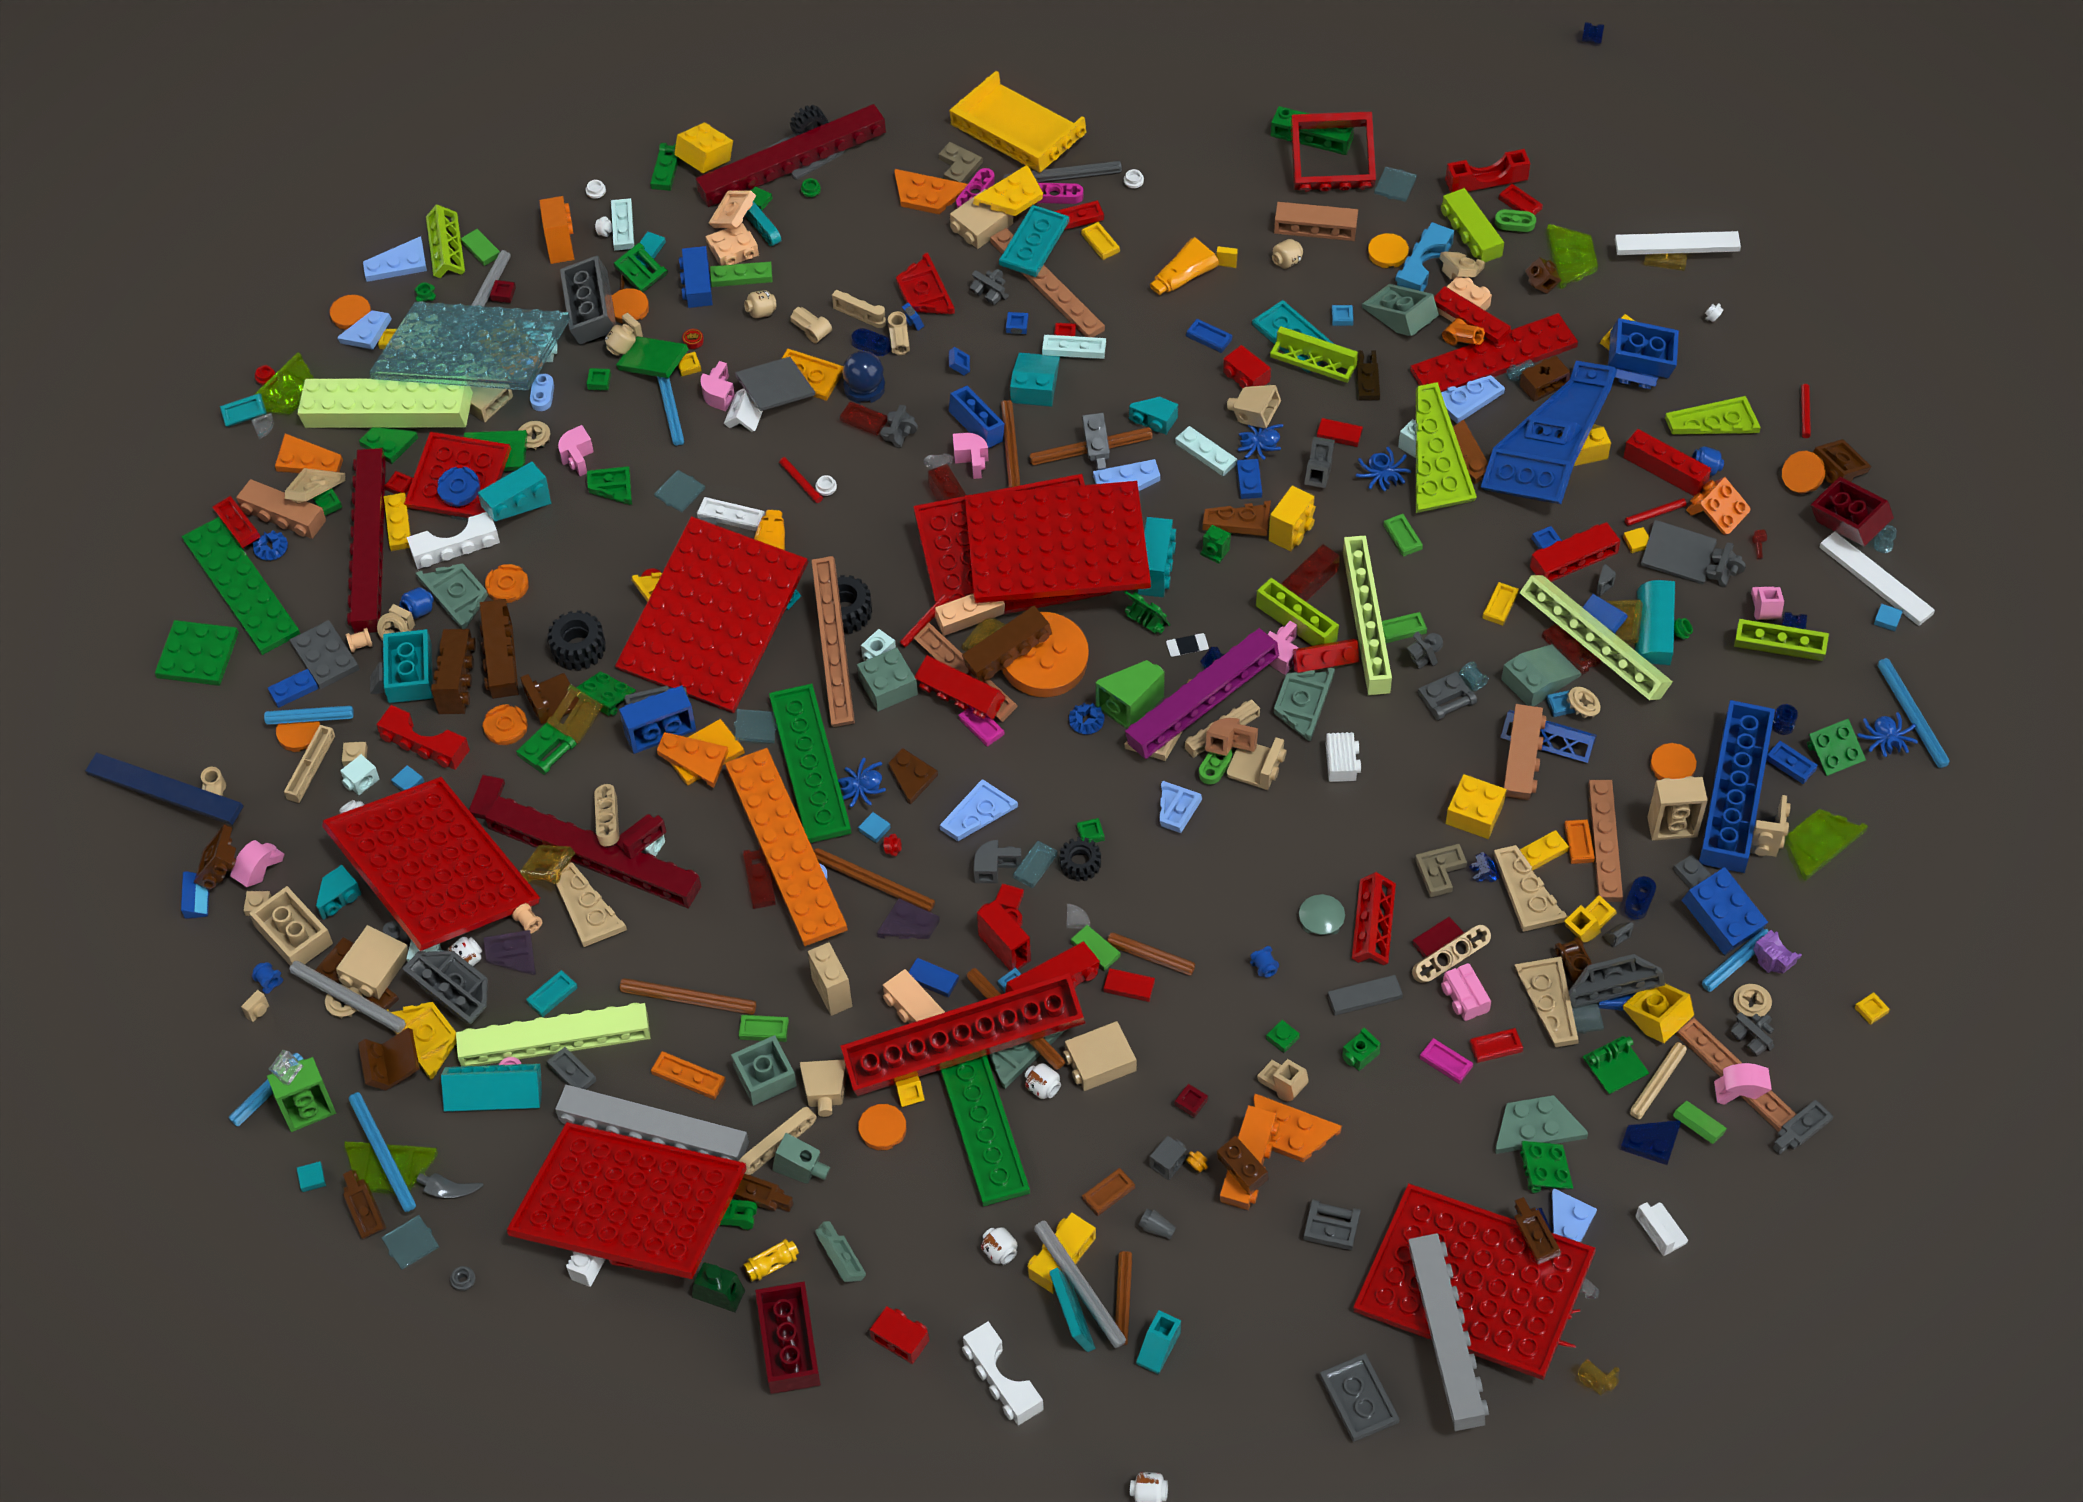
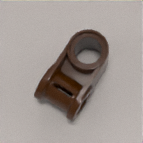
(1573, 957)

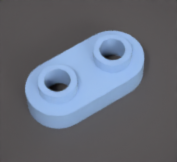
(542, 387)

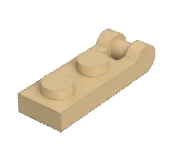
(859, 309)

